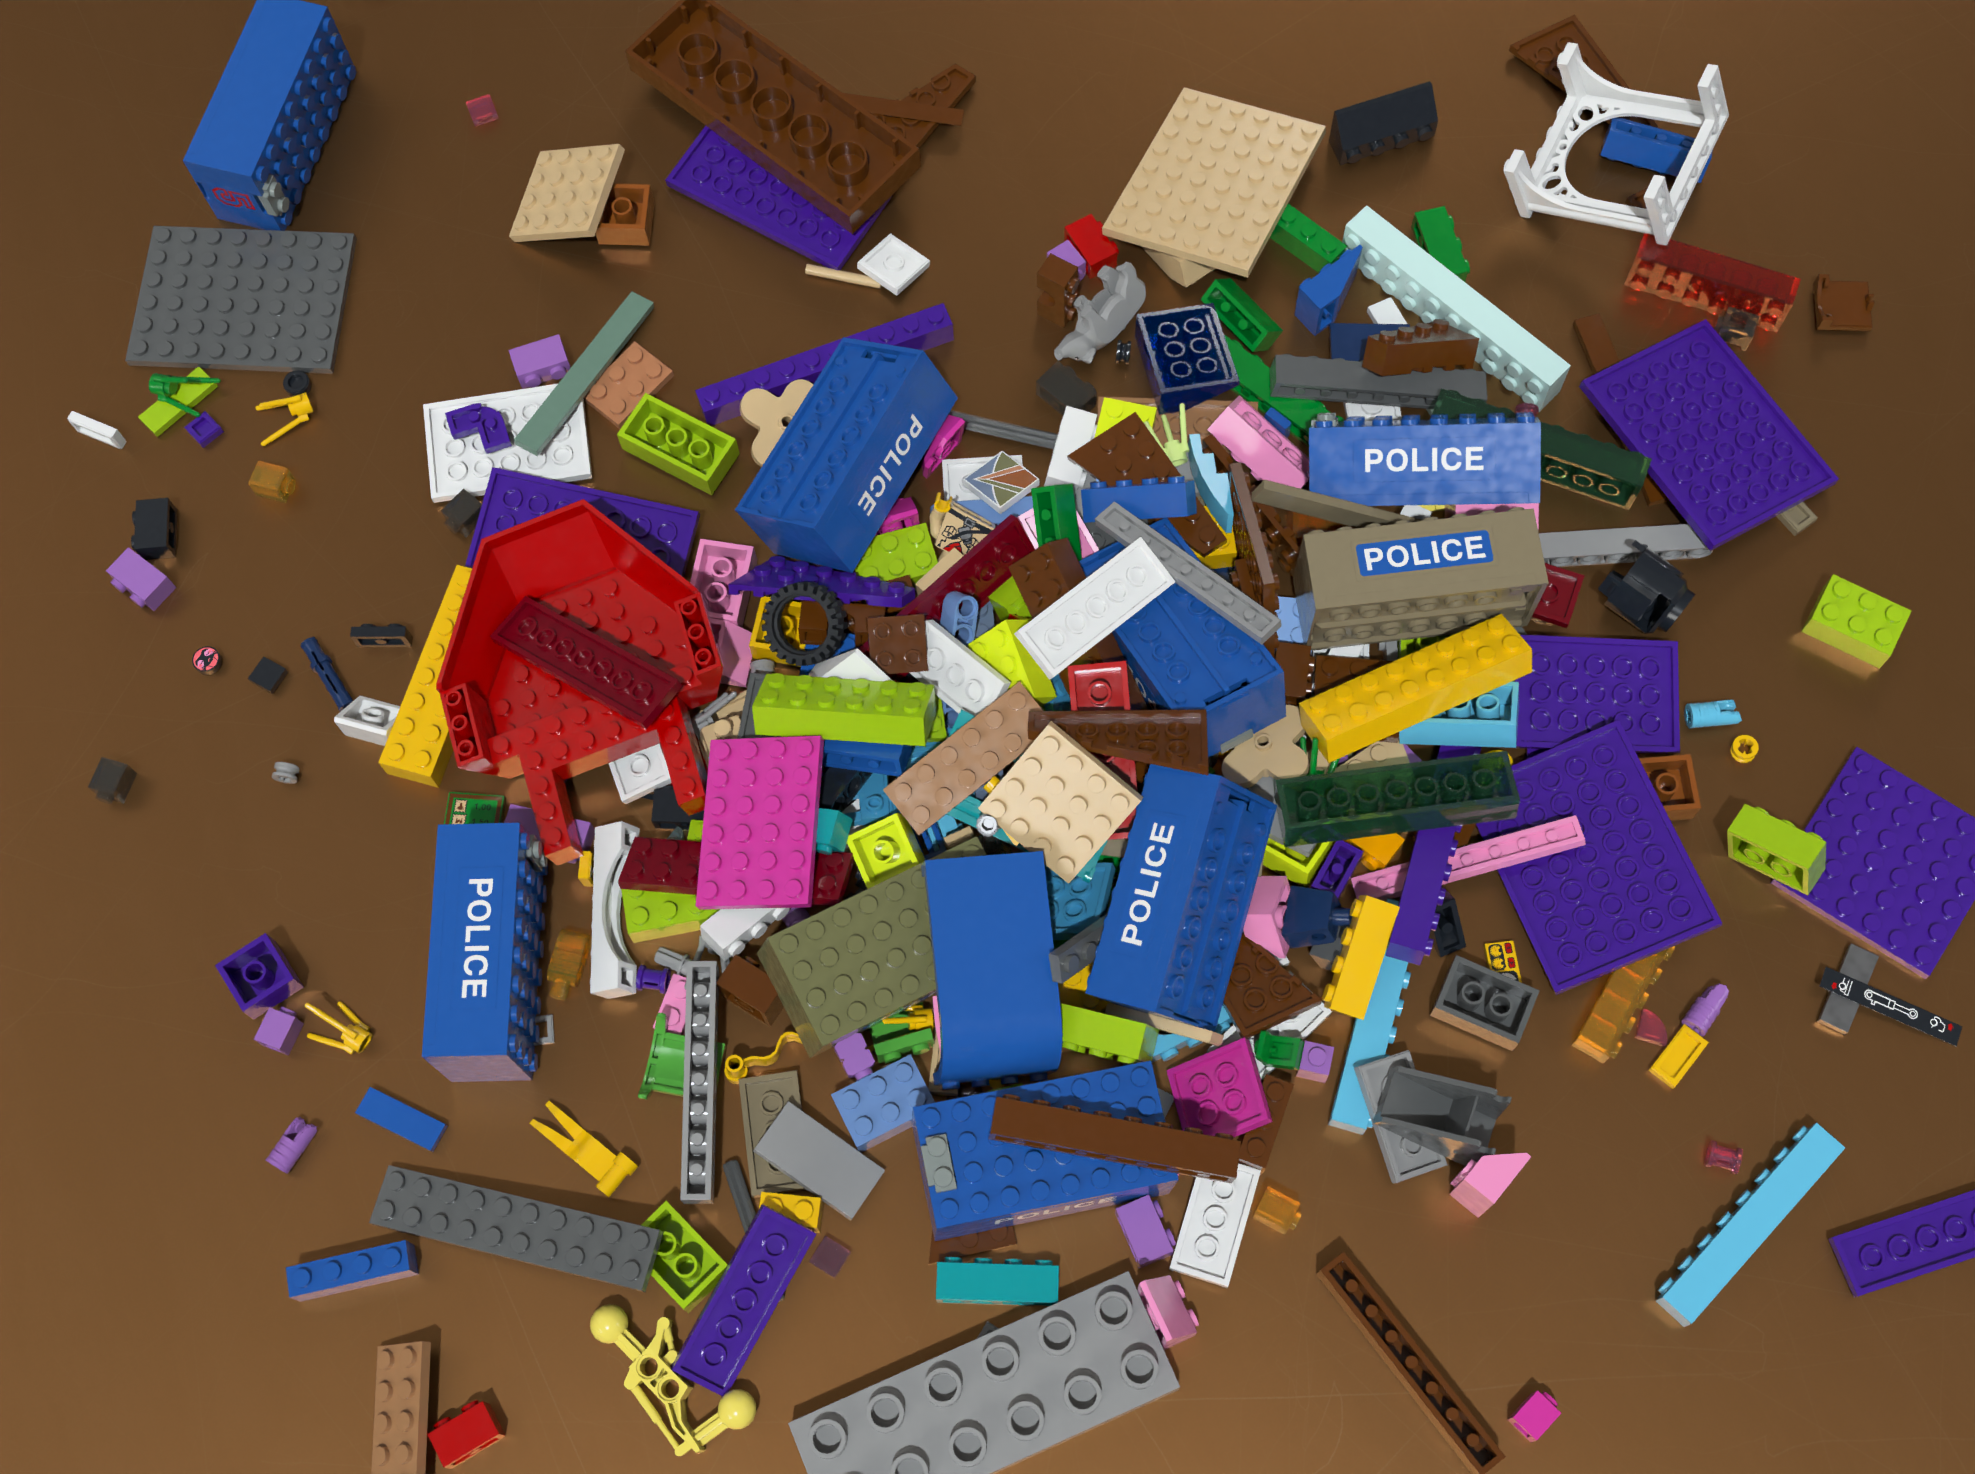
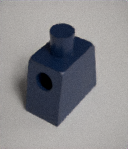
(1313, 917)

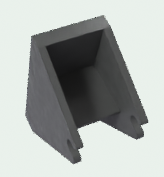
(1440, 1113)

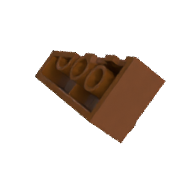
(1420, 349)

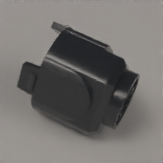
(1649, 594)

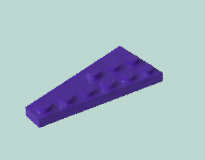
(849, 587)

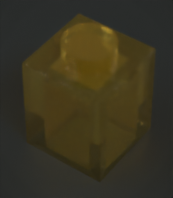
(272, 481)
(1277, 1211)

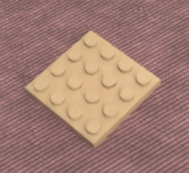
(567, 193)
(1060, 802)

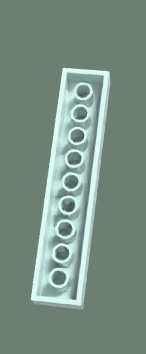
(1437, 293)

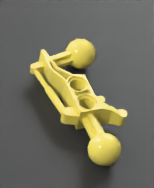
(735, 1408)

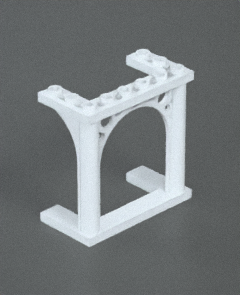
(1592, 92)

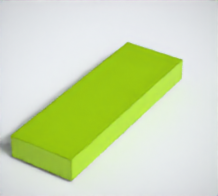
(163, 415)

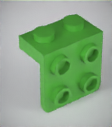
(894, 1049)

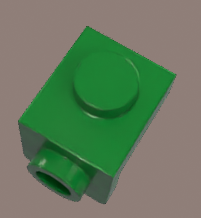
(1279, 1051)

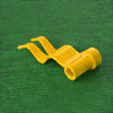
(733, 1075)
(588, 1152)

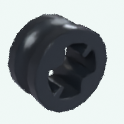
(1123, 352)

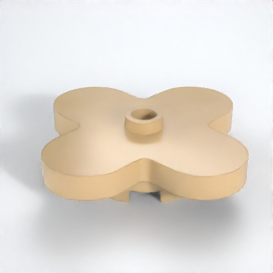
(766, 411)
(1269, 753)

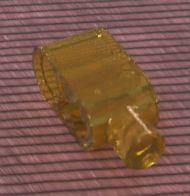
(568, 962)

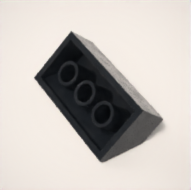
(1384, 123)

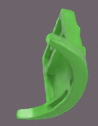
(666, 1062)

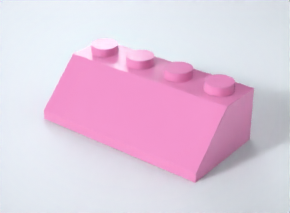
(1260, 445)

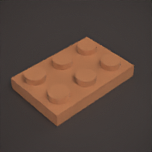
(626, 383)

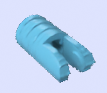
(1711, 714)

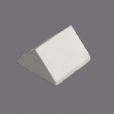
(367, 720)

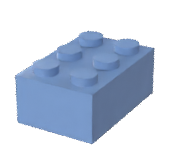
(882, 1103)

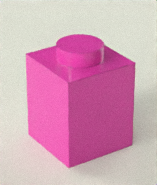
(1535, 1415)

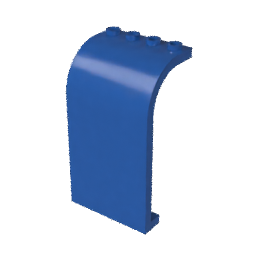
(993, 969)

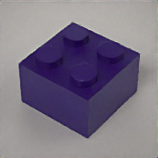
(259, 976)

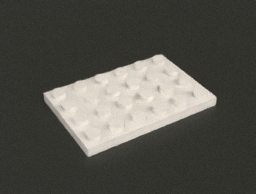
(467, 466)

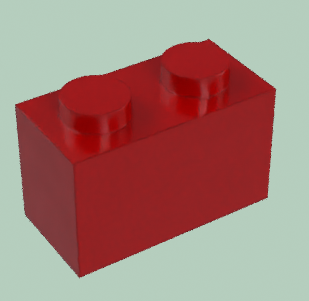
(1092, 244)
(465, 1434)

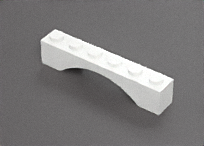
(611, 965)

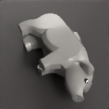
(1104, 315)

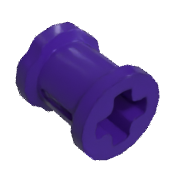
(653, 979)

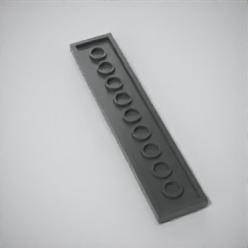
(517, 1228)

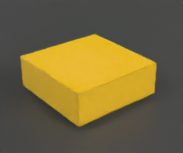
(586, 866)

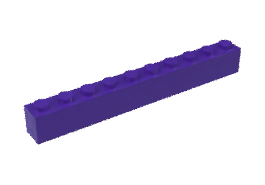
(915, 331)
(1423, 883)

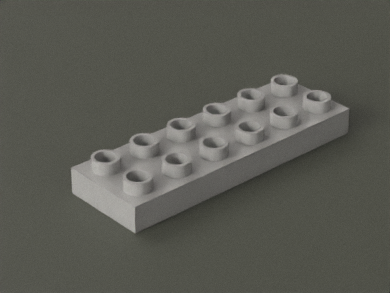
(999, 1393)

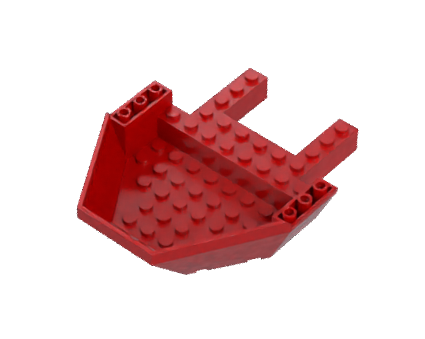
(524, 721)

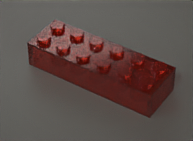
(1711, 281)

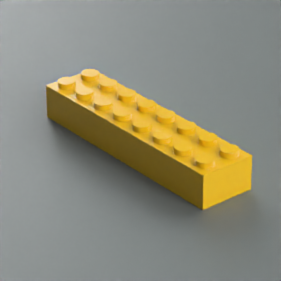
(1415, 687)
(420, 737)

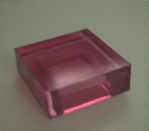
(482, 110)

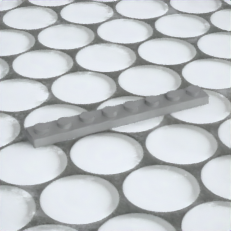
(1192, 574)

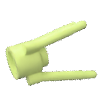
(1173, 448)

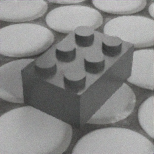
(1484, 1003)

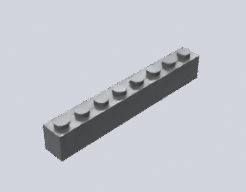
(1351, 383)

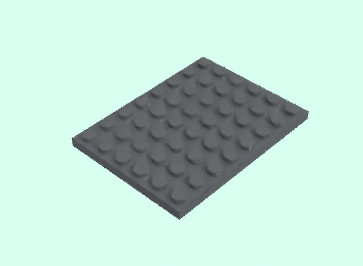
(242, 299)

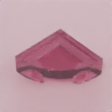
(1651, 1029)

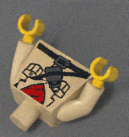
(956, 526)

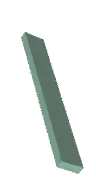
(584, 374)

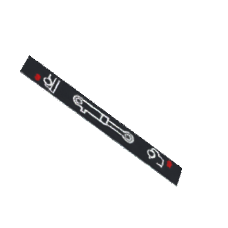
(1891, 1006)

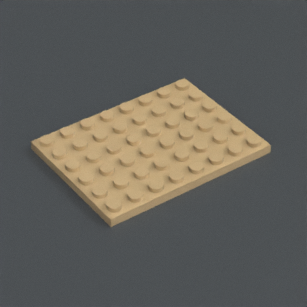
(1214, 181)

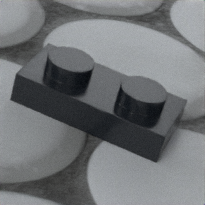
(381, 636)

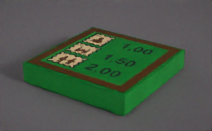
(474, 808)

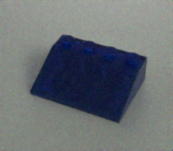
(1184, 356)

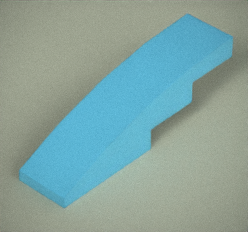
(1211, 485)

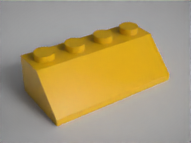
(1360, 957)

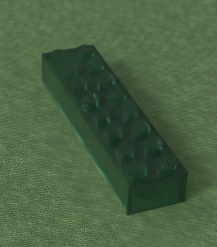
(1568, 457)
(1396, 798)

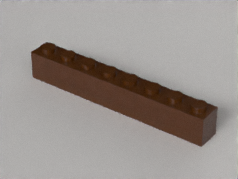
(1115, 1139)
(1410, 1365)

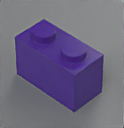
(1338, 868)

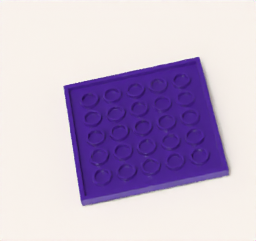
(1893, 862)

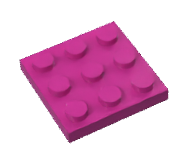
(1220, 1091)

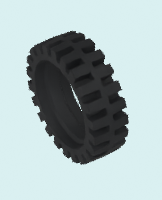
(774, 629)

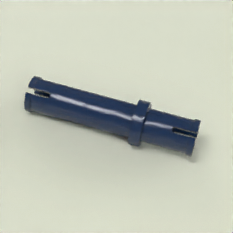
(323, 666)

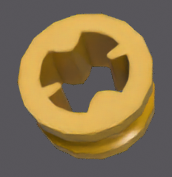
(1743, 757)

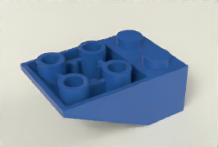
(1324, 294)

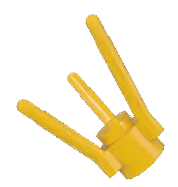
(298, 405)
(917, 1020)
(355, 1037)

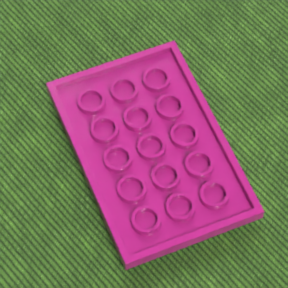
(760, 823)

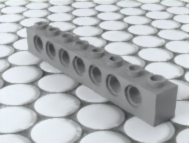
(700, 1083)

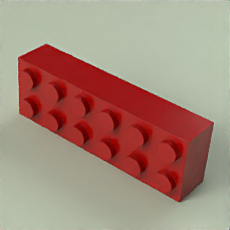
(1105, 689)

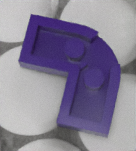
(480, 419)

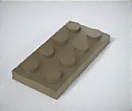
(761, 1103)

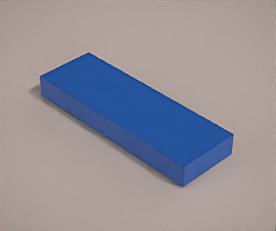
(401, 1119)

